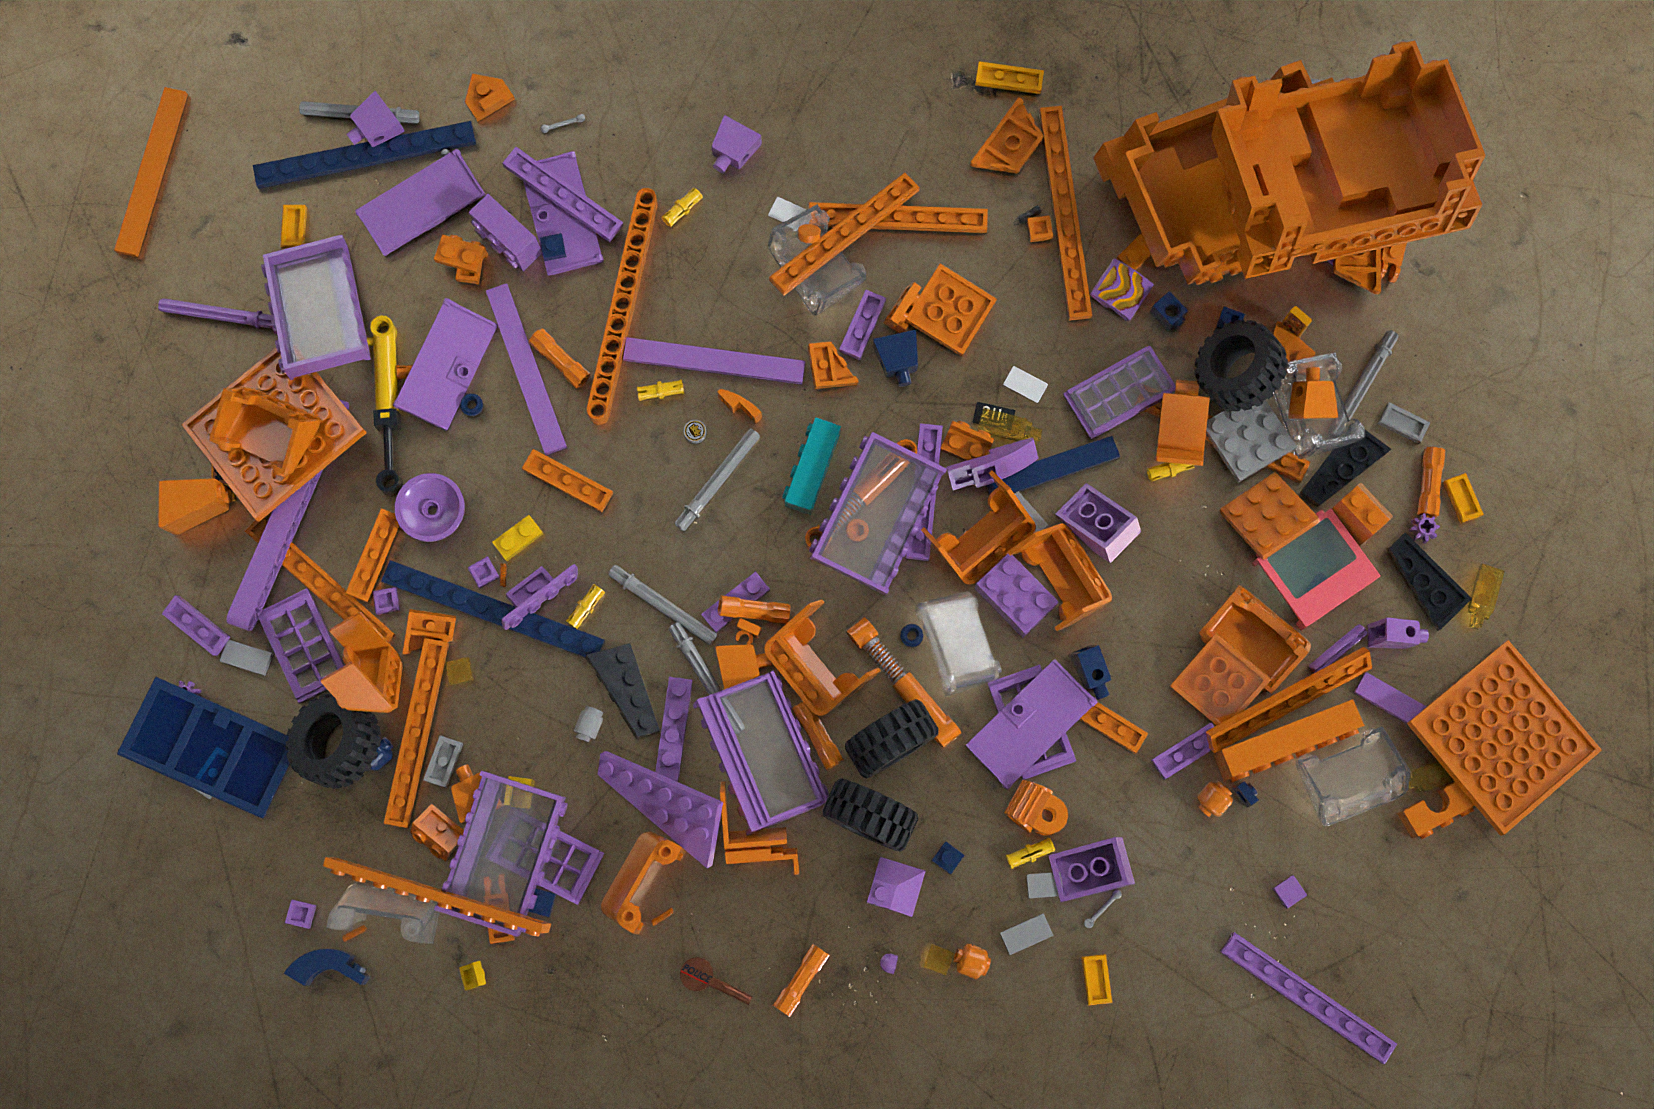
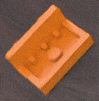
(460, 254)

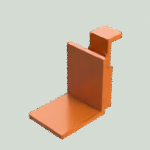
(1183, 425)
(756, 846)

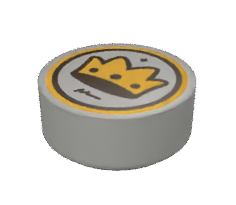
(695, 431)

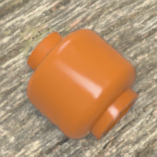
(1215, 799)
(972, 961)

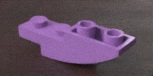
(1002, 461)

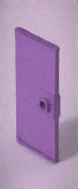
(420, 202)
(550, 219)
(445, 365)
(1031, 723)

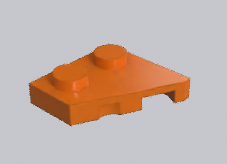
(1293, 345)
(828, 367)
(427, 625)

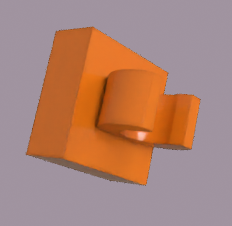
(748, 629)

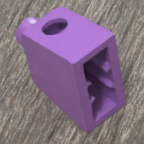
(374, 122)
(734, 144)
(1396, 633)

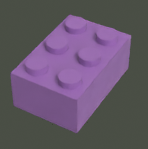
(504, 233)
(1016, 595)

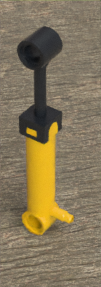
(386, 391)

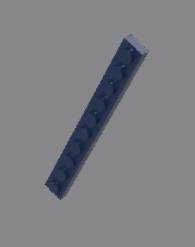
(363, 155)
(490, 609)

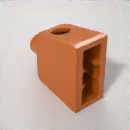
(1313, 397)
(740, 663)
(464, 791)

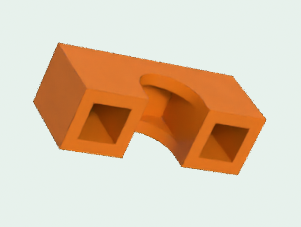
(1421, 820)

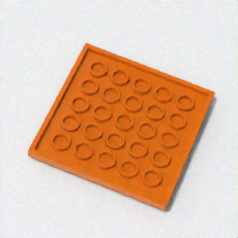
(250, 475)
(1504, 737)

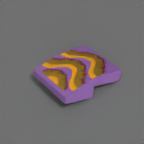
(1121, 289)

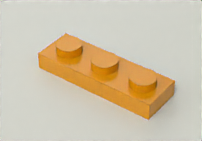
(1009, 77)

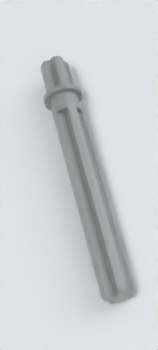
(345, 111)
(1382, 350)
(716, 480)
(662, 604)
(689, 650)

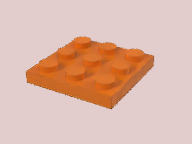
(950, 309)
(1269, 515)
(1220, 681)

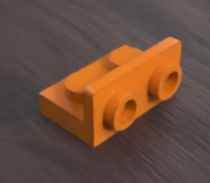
(901, 309)
(965, 442)
(436, 832)

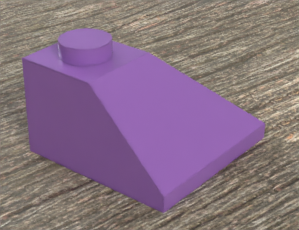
(896, 886)

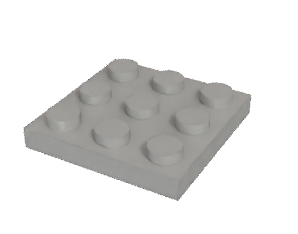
(1249, 439)

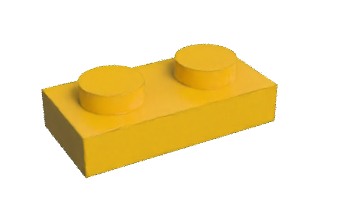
(517, 537)

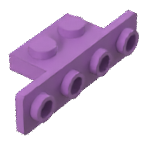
(533, 591)

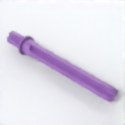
(255, 319)

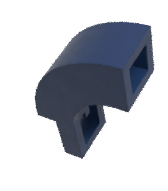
(315, 962)

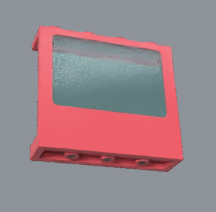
(1319, 569)

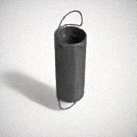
(1029, 214)

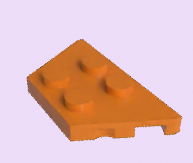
(1010, 142)
(1361, 269)

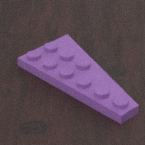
(678, 810)

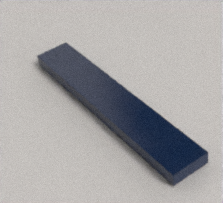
(1061, 465)

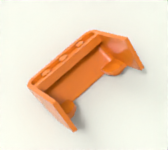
(988, 539)
(1067, 570)
(371, 668)
(805, 670)

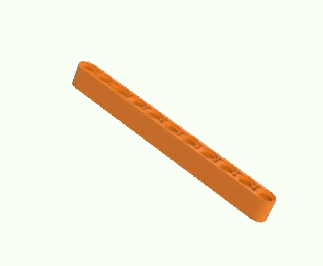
(620, 295)

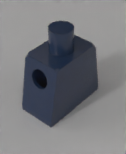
(898, 355)
(1085, 662)

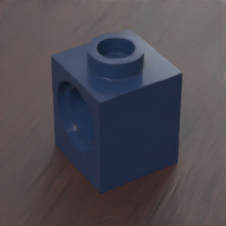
(1169, 302)

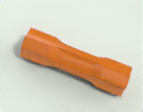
(546, 346)
(1431, 481)
(768, 611)
(818, 735)
(791, 995)

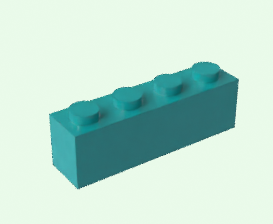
(812, 465)

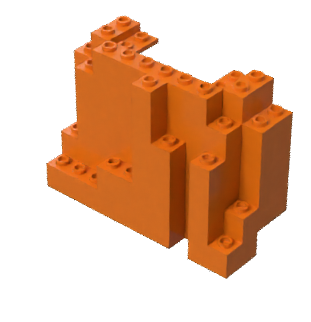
(1348, 162)
(1177, 187)

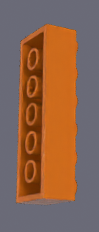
(1293, 738)

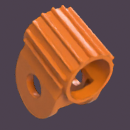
(1027, 807)

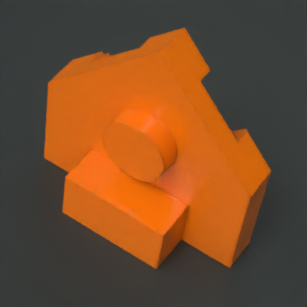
(486, 95)

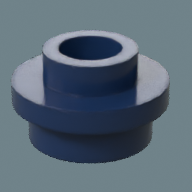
(466, 400)
(911, 628)

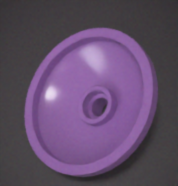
(419, 497)

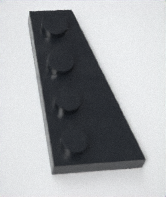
(1342, 467)
(1430, 583)
(623, 681)

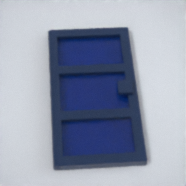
(207, 747)

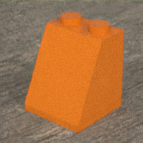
(190, 503)
(1361, 513)

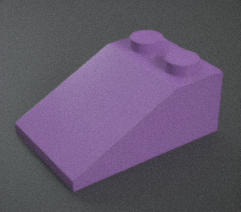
(1099, 522)
(1091, 869)

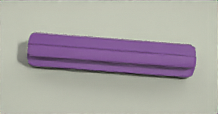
(1339, 648)

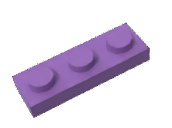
(862, 324)
(750, 589)
(196, 625)
(1183, 753)

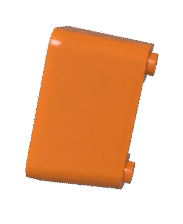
(263, 427)
(1258, 635)
(617, 903)

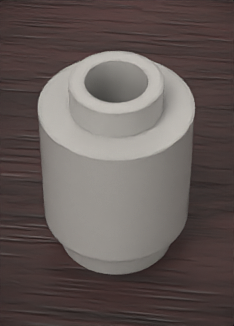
(588, 724)

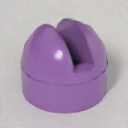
(888, 963)

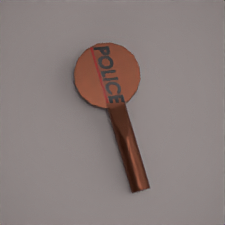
(698, 974)

